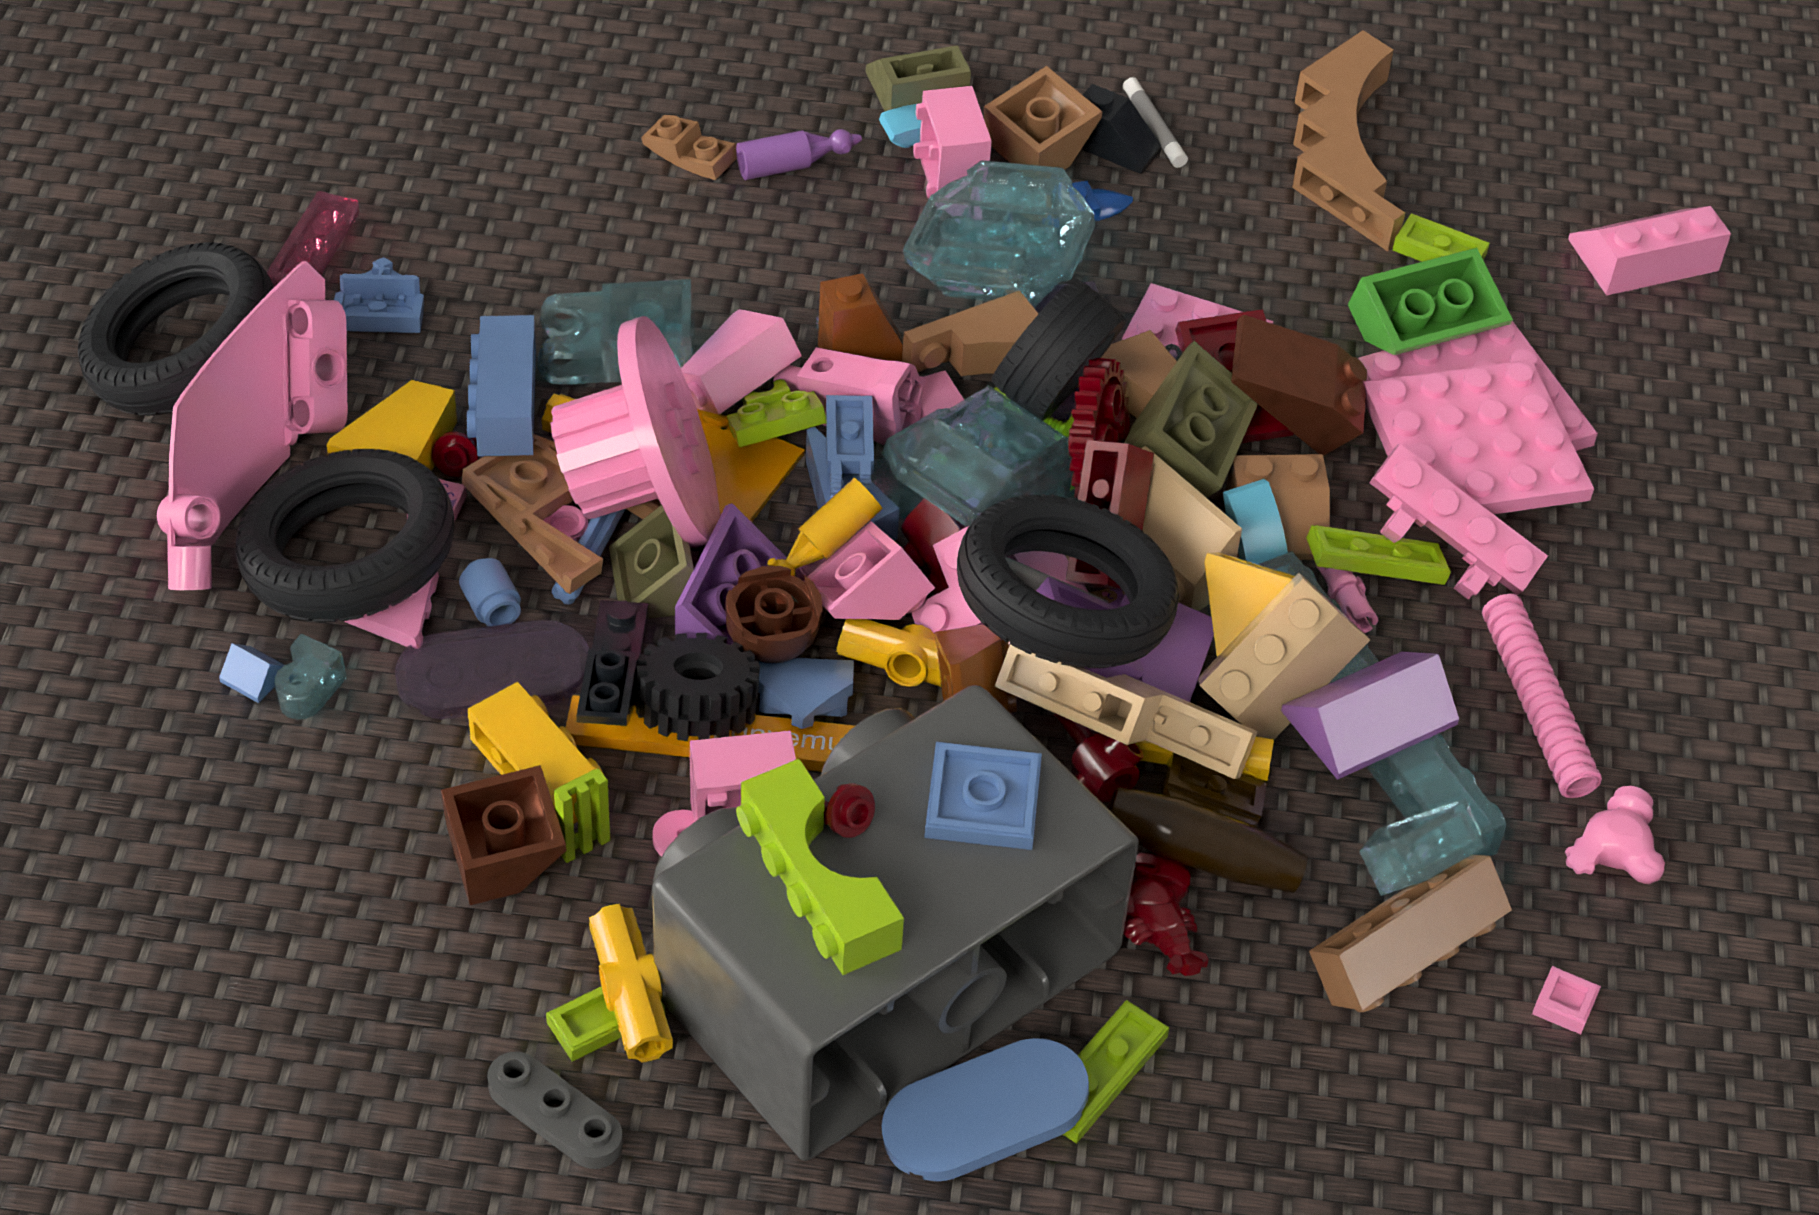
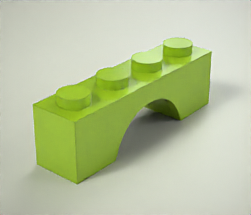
(849, 915)

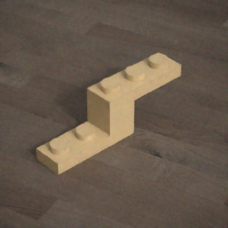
(1129, 711)

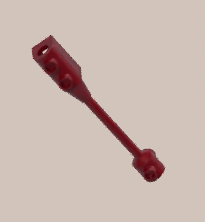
(1098, 758)

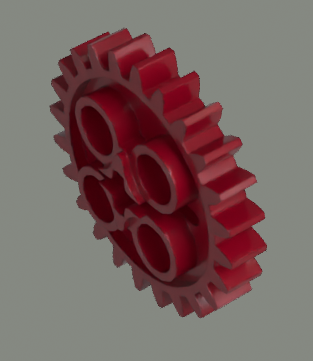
(1098, 411)

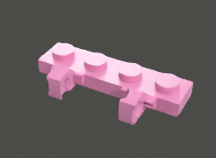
(1431, 500)

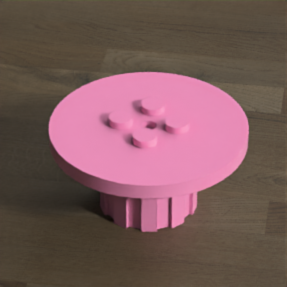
(640, 440)

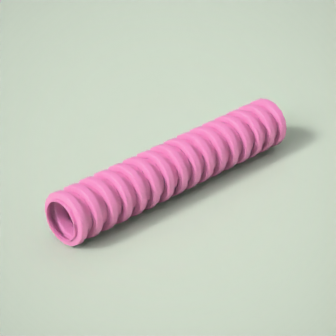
(1541, 696)

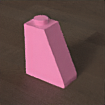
(738, 359)

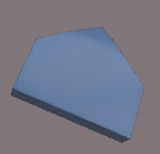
(381, 300)
(806, 688)

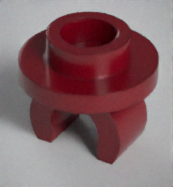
(454, 453)
(849, 810)

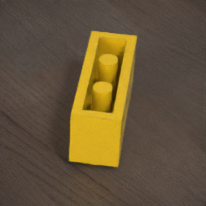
(518, 735)

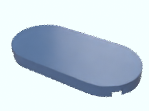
(985, 1109)

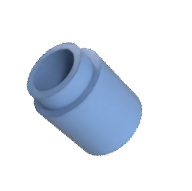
(490, 592)

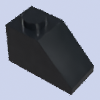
(1121, 132)

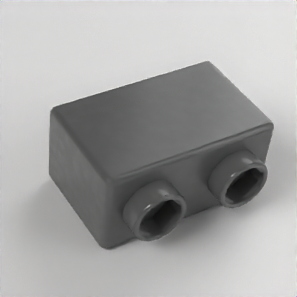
(980, 940)

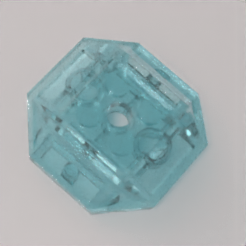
(1001, 232)
(980, 455)

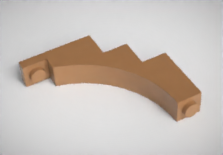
(1334, 162)
(984, 334)

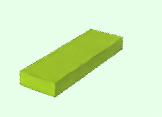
(1377, 555)
(1115, 1059)

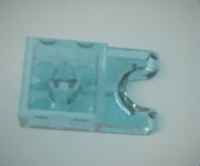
(595, 322)

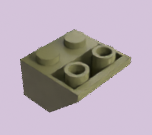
(903, 78)

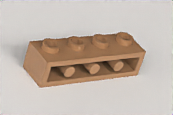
(1410, 933)

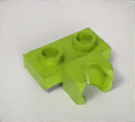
(775, 414)

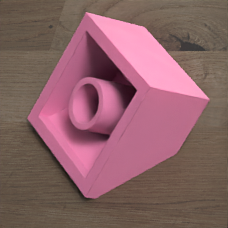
(871, 579)

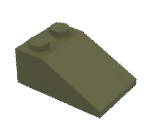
(1195, 420)

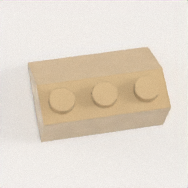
(1186, 530)
(1282, 655)

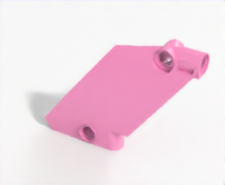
(244, 409)

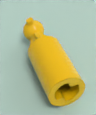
(831, 526)

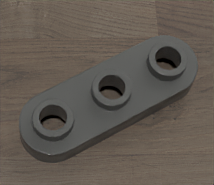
(561, 1126)

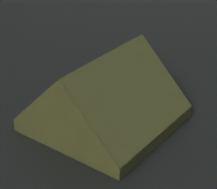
(651, 564)

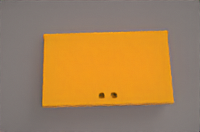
(748, 473)

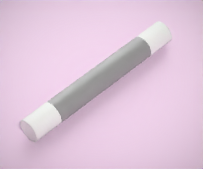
(1155, 122)

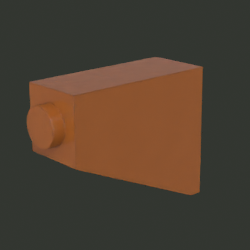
(856, 320)

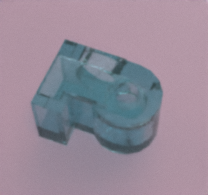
(310, 679)

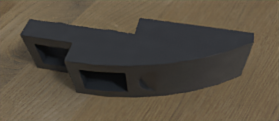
(611, 664)

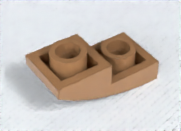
(684, 146)

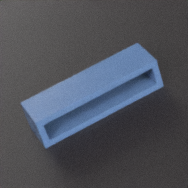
(502, 386)

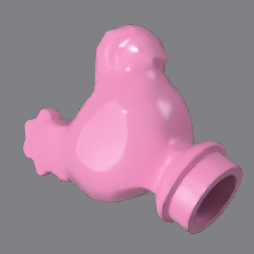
(1620, 838)

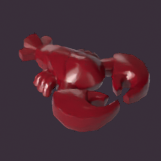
(1156, 913)

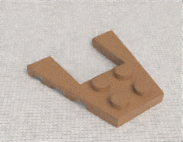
(526, 491)

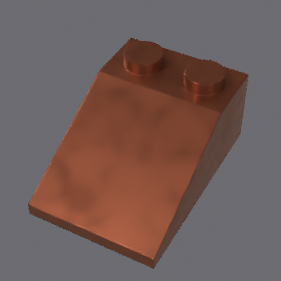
(1301, 382)

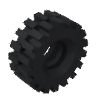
(697, 686)

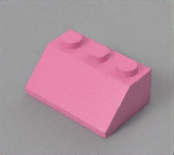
(1653, 249)

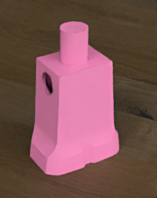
(892, 384)

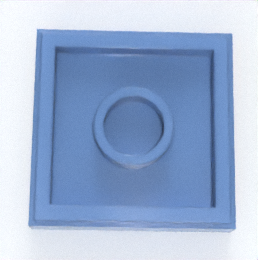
(983, 795)

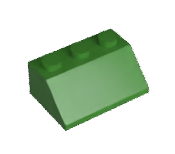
(1428, 303)

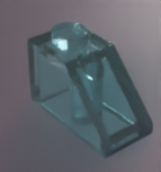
(1421, 846)

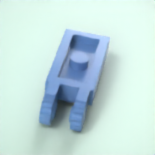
(849, 439)

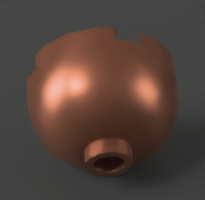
(766, 616)

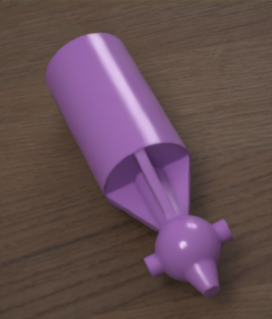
(789, 151)

